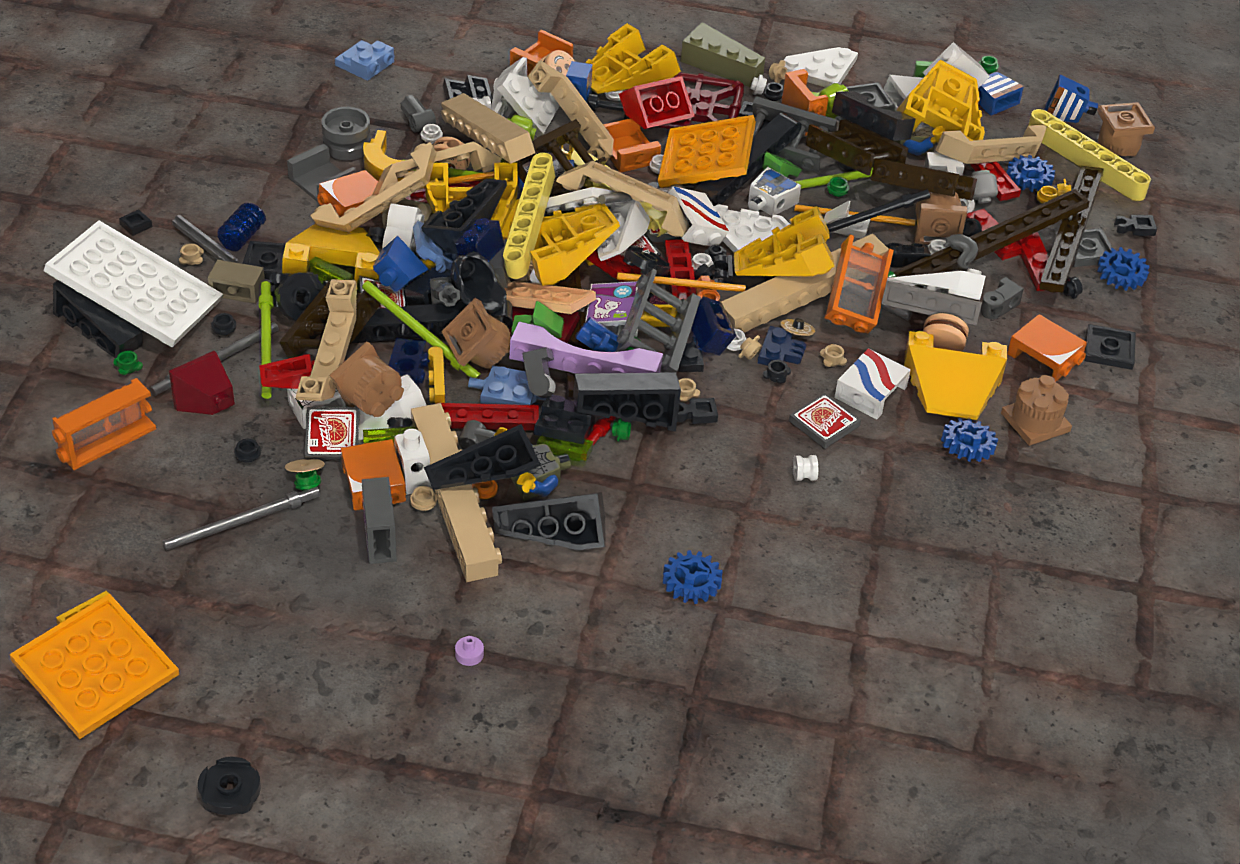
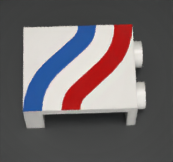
(706, 223)
(871, 382)

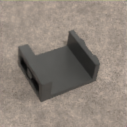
(314, 168)

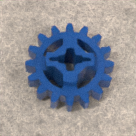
(1030, 172)
(1123, 268)
(969, 439)
(692, 577)

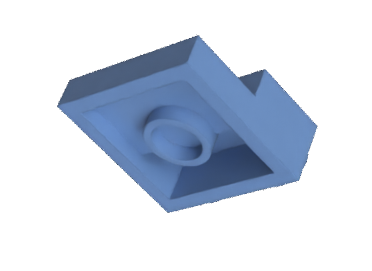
(366, 59)

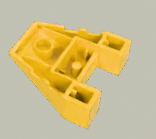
(621, 68)
(947, 100)
(440, 194)
(569, 239)
(334, 247)
(792, 251)
(954, 380)

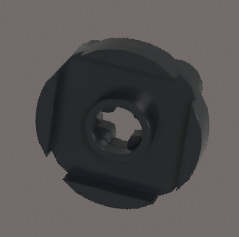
(646, 261)
(287, 293)
(230, 801)

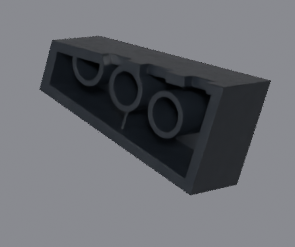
(109, 330)

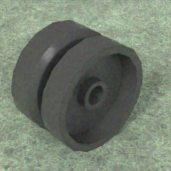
(345, 132)

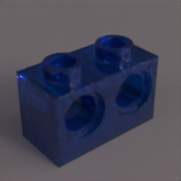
(410, 358)

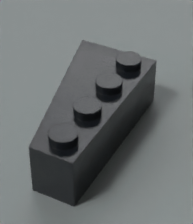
(630, 396)

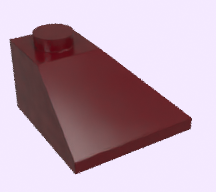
(201, 386)

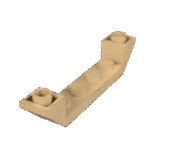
(551, 81)
(957, 146)
(479, 156)
(373, 205)
(675, 220)
(334, 342)

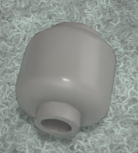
(985, 187)

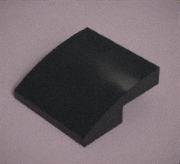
(473, 87)

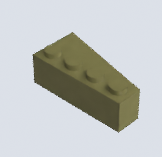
(721, 55)

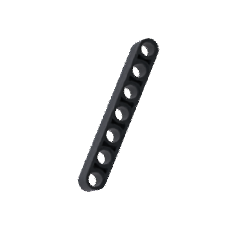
(770, 139)
(434, 317)

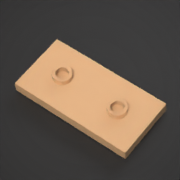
(554, 297)

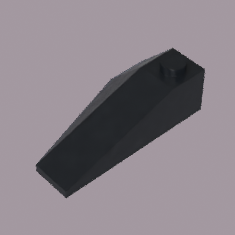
(451, 224)
(492, 459)
(563, 521)

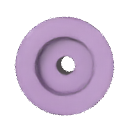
(469, 650)

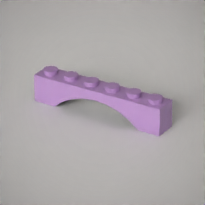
(578, 360)

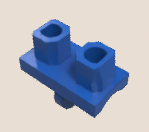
(597, 336)

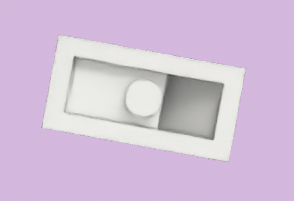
(857, 230)

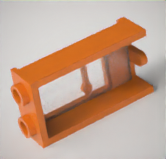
(858, 286)
(103, 425)

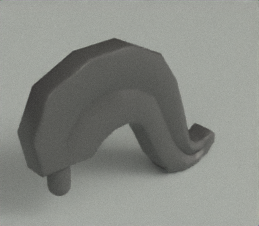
(966, 246)

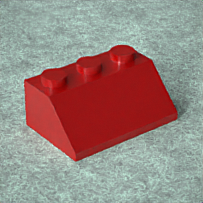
(657, 103)

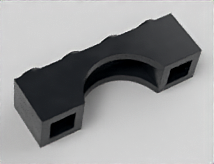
(884, 122)

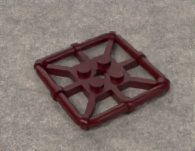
(705, 101)

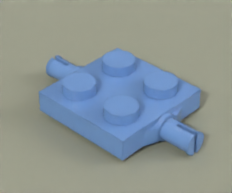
(431, 250)
(504, 387)

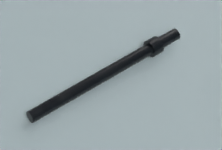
(906, 201)

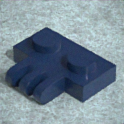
(781, 346)

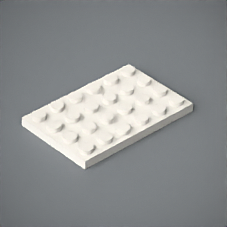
(134, 283)

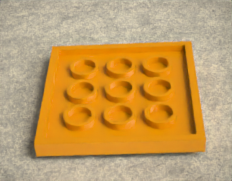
(707, 151)
(94, 665)

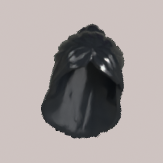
(477, 280)

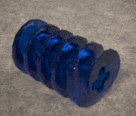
(241, 226)

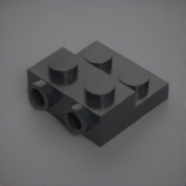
(562, 421)

